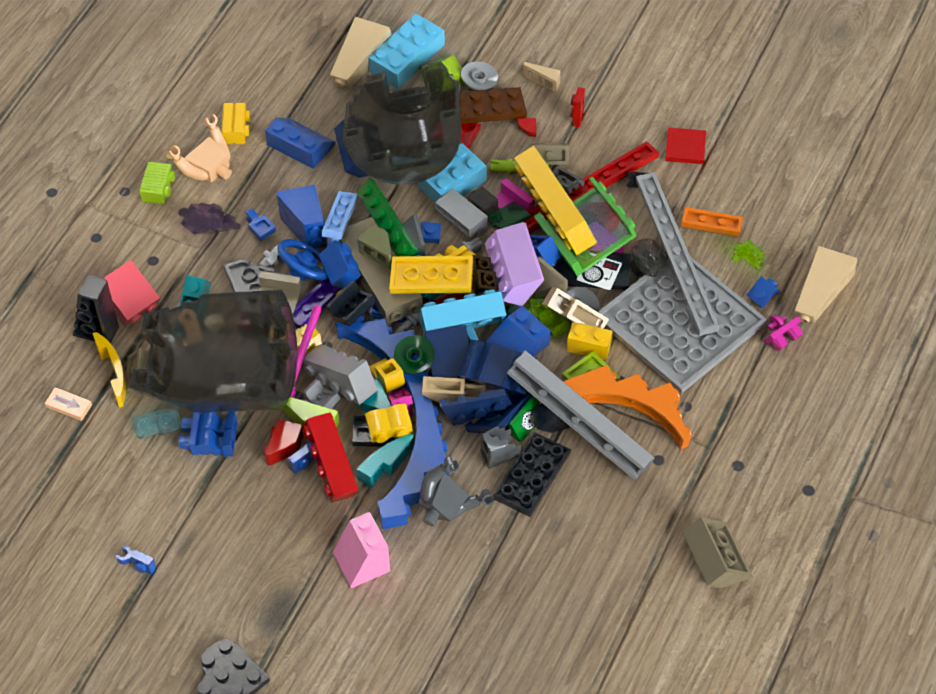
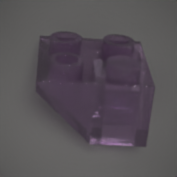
(208, 219)

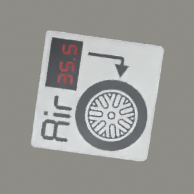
(601, 274)

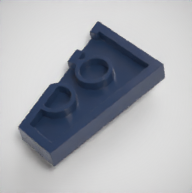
(477, 407)

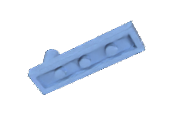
(339, 216)

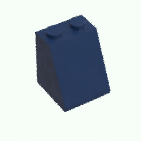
(450, 349)

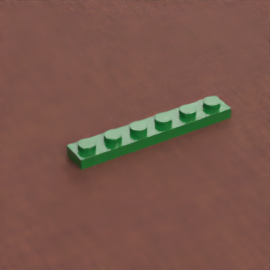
(387, 219)

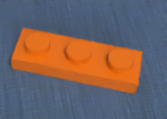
(712, 221)

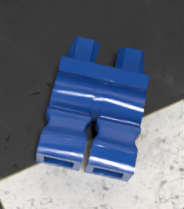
(209, 434)

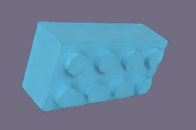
(407, 50)
(471, 310)

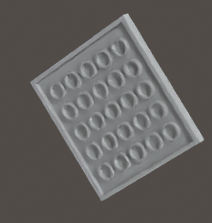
(660, 330)

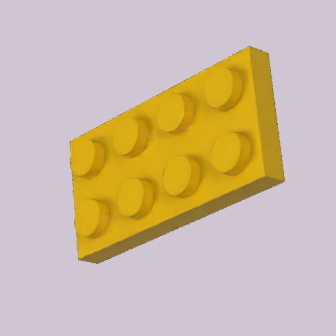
(431, 274)

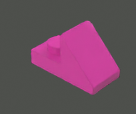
(401, 396)

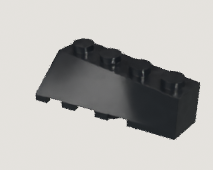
(95, 310)

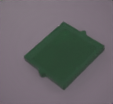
(508, 216)

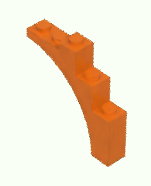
(633, 392)

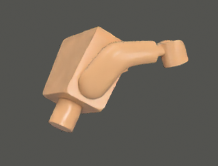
(208, 159)

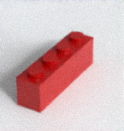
(331, 457)

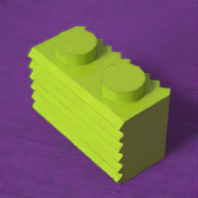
(157, 182)

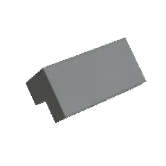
(462, 213)

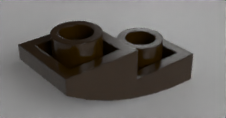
(482, 273)

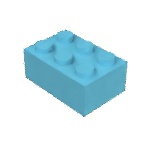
(462, 175)

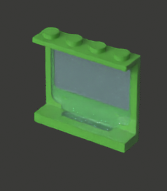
(605, 222)

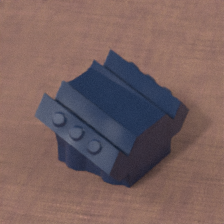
(488, 366)

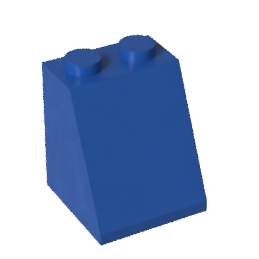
(302, 214)

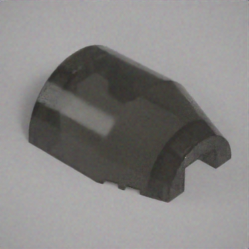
(407, 131)
(221, 353)

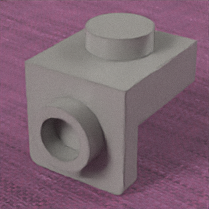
(318, 395)

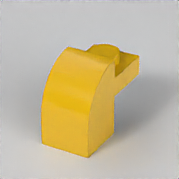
(389, 374)

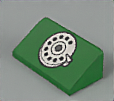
(523, 423)

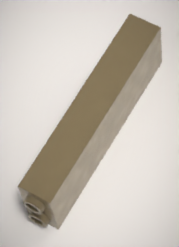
(377, 278)

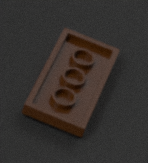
(492, 105)

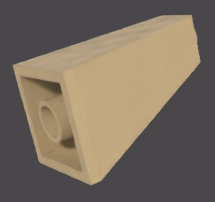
(359, 44)
(824, 282)

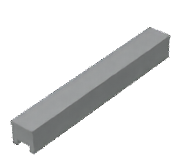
(580, 415)

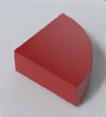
(527, 125)

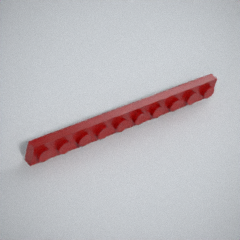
(607, 175)

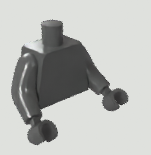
(444, 497)

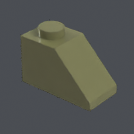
(375, 245)

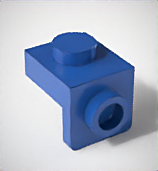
(763, 291)

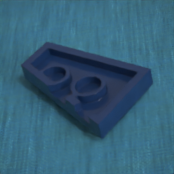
(500, 418)

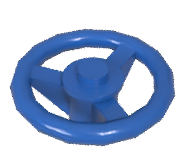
(303, 263)

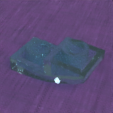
(157, 422)

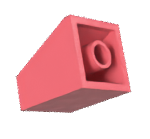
(131, 293)

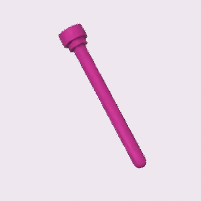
(306, 340)

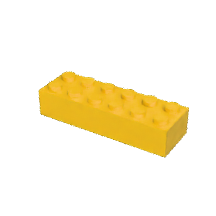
(554, 201)

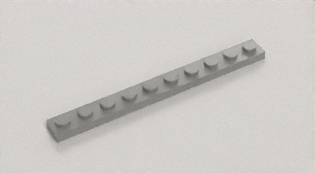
(677, 254)

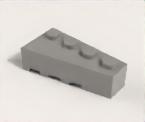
(341, 373)

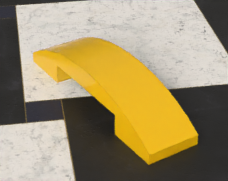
(106, 351)

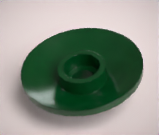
(413, 346)

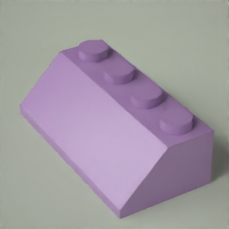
(514, 263)

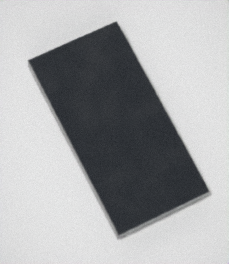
(620, 283)
(532, 474)

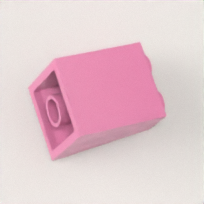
(362, 551)

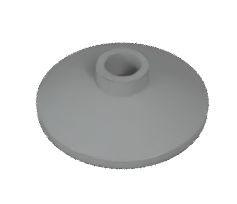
(479, 75)

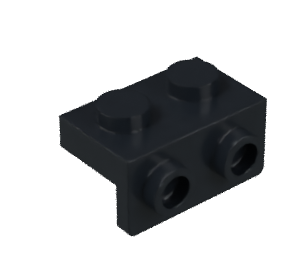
(350, 304)

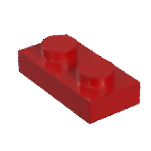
(578, 110)

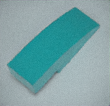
(385, 460)

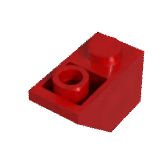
(284, 441)

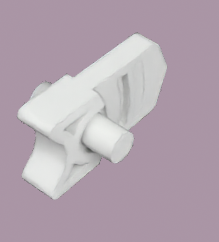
(271, 257)

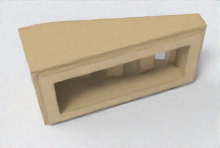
(542, 75)

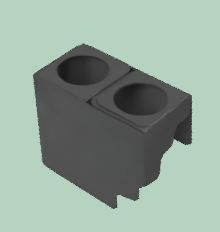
(497, 447)

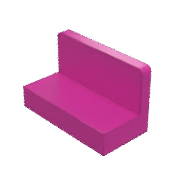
(511, 192)

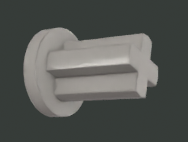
(472, 245)

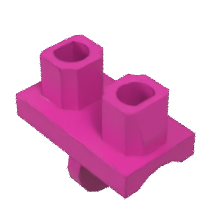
(791, 328)

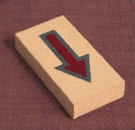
(68, 404)

